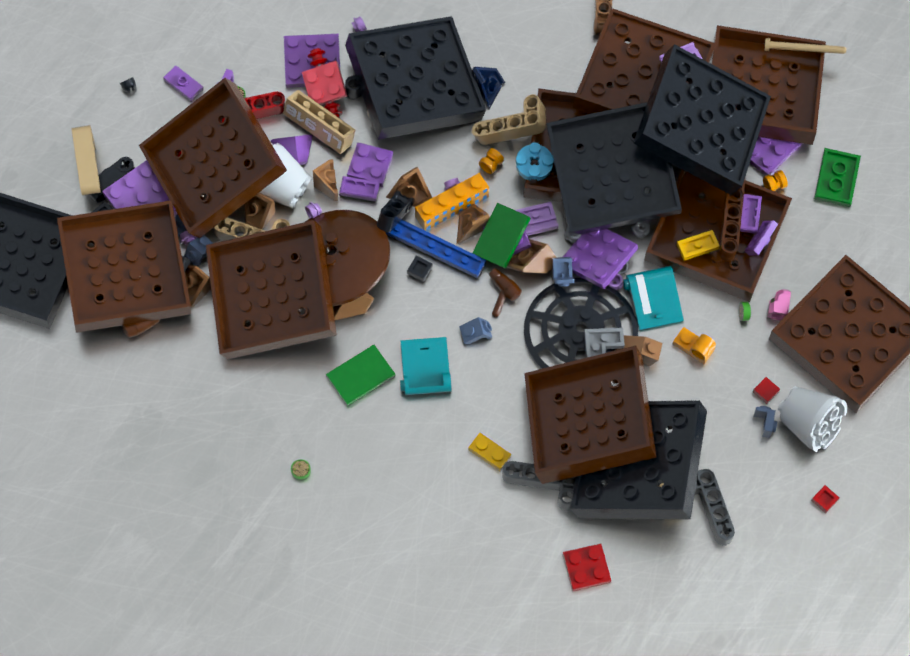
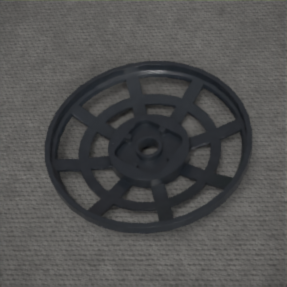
(570, 319)

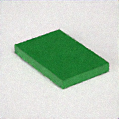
(837, 177)
(501, 235)
(360, 375)

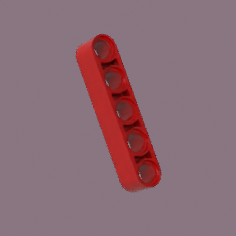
(267, 101)

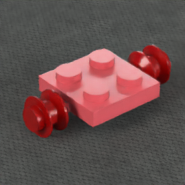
(324, 82)

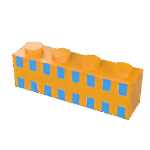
(451, 201)

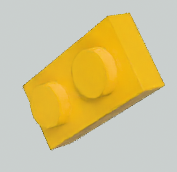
(698, 245)
(489, 451)

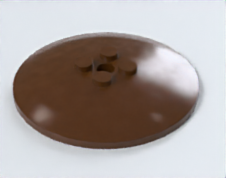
(359, 256)

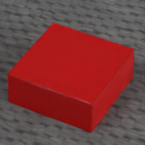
(766, 390)
(825, 499)

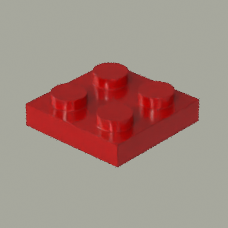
(586, 567)

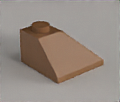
(533, 259)

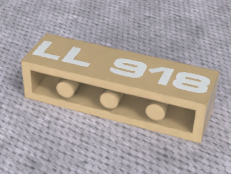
(319, 121)

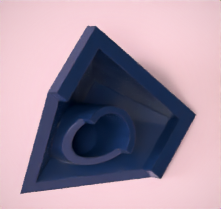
(489, 83)

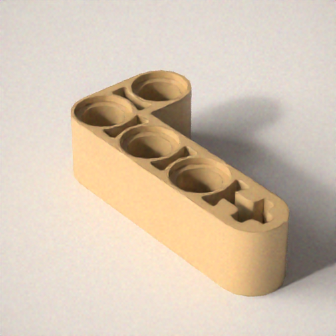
(513, 125)
(86, 160)
(229, 225)

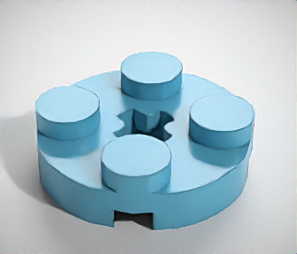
(534, 171)

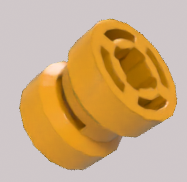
(491, 161)
(775, 181)

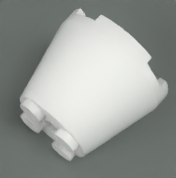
(289, 185)
(812, 416)

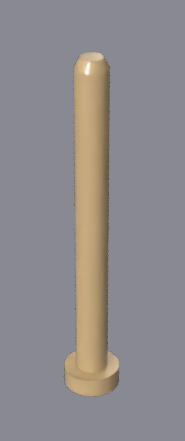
(804, 47)

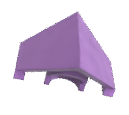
(297, 146)

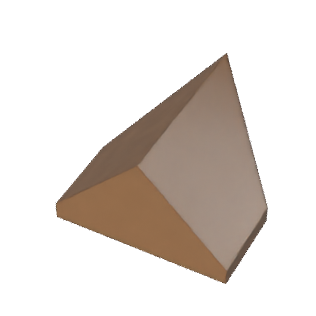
(325, 179)
(412, 185)
(259, 211)
(471, 222)
(197, 284)
(353, 308)

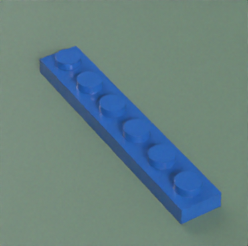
(438, 248)

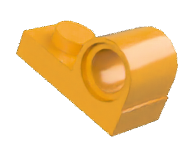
(697, 347)

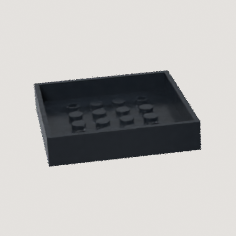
(415, 77)
(702, 120)
(609, 172)
(30, 261)
(634, 487)

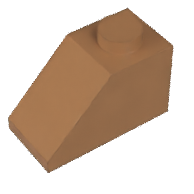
(648, 348)

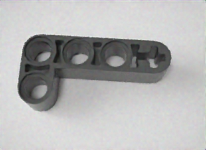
(562, 486)
(713, 507)

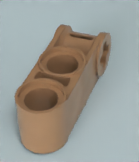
(600, 17)

